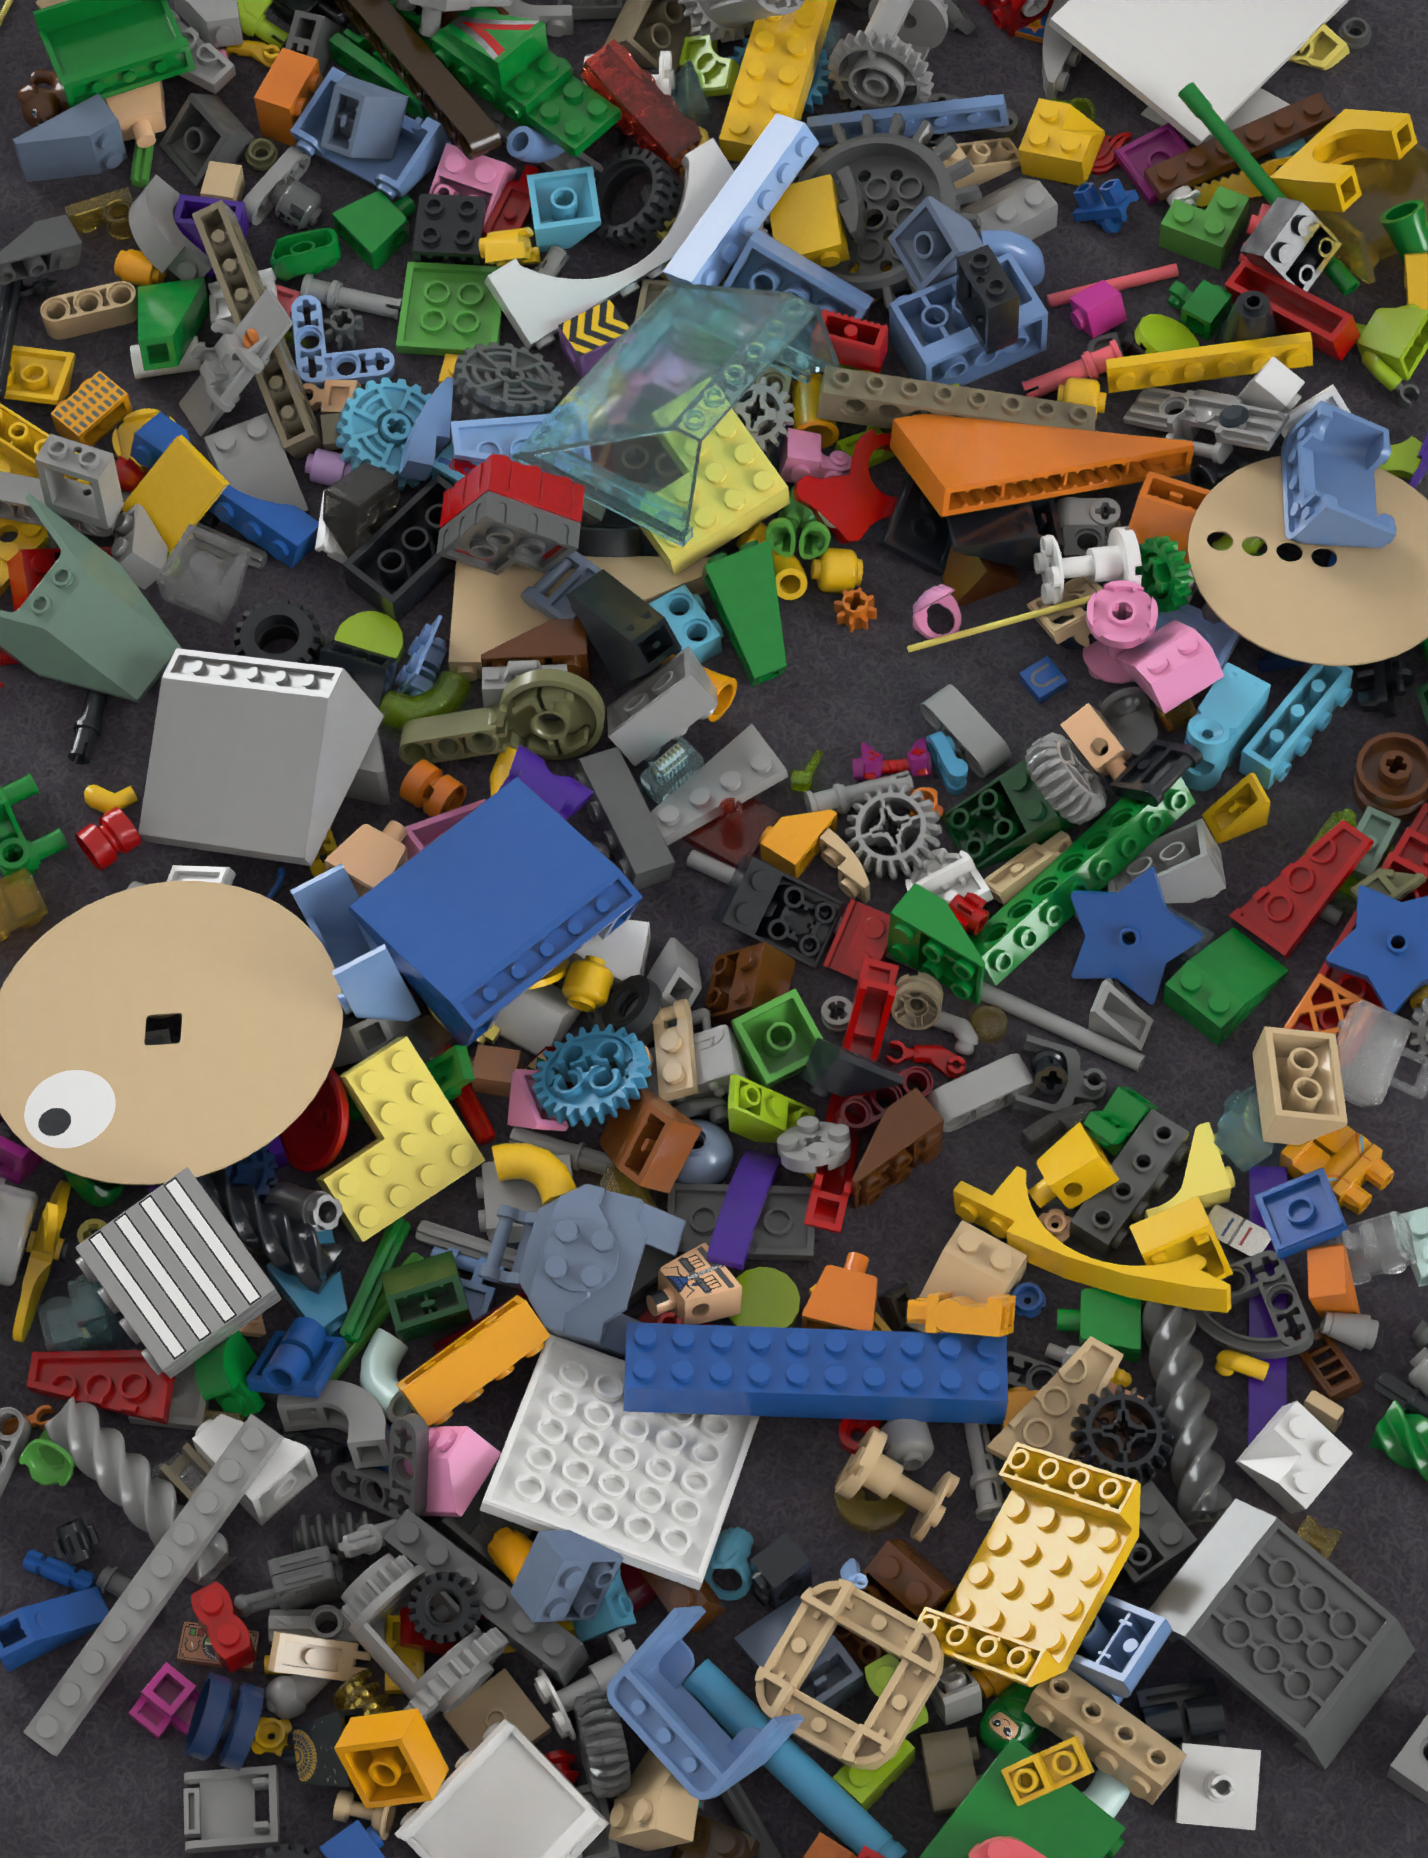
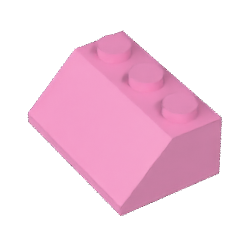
(456, 1469)

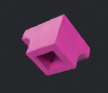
(166, 1702)

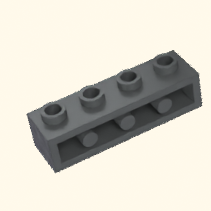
(624, 819)
(1142, 1171)

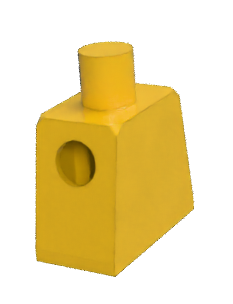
(1073, 1170)

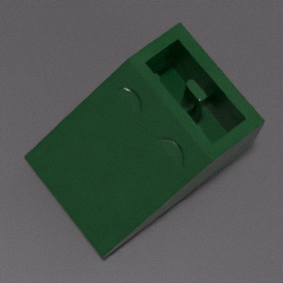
(1003, 819)

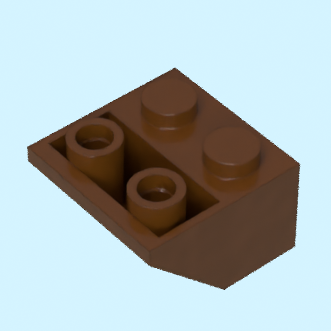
(747, 980)

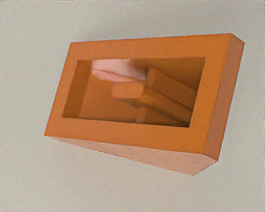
(1331, 1280)

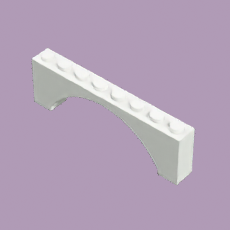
(541, 302)

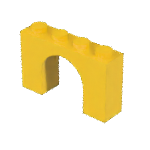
(1316, 169)

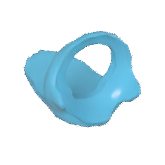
(731, 1552)

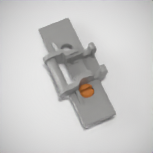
(233, 361)

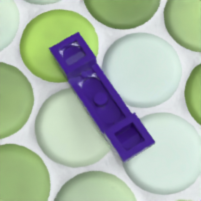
(742, 1208)

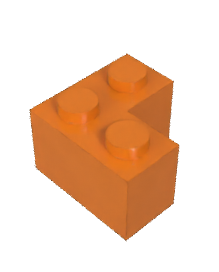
(286, 94)

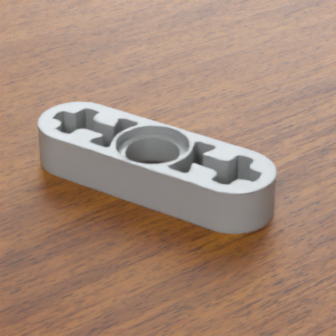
(286, 170)

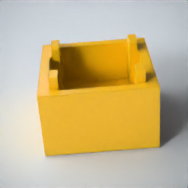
(1180, 1234)

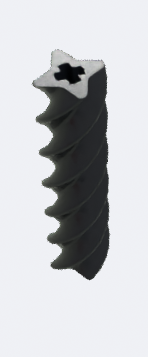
(267, 1232)

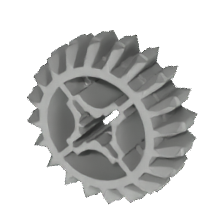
(1065, 778)
(906, 827)

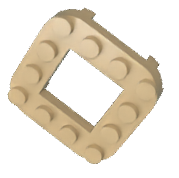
(900, 1702)

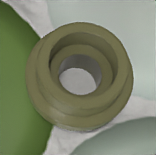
(261, 147)

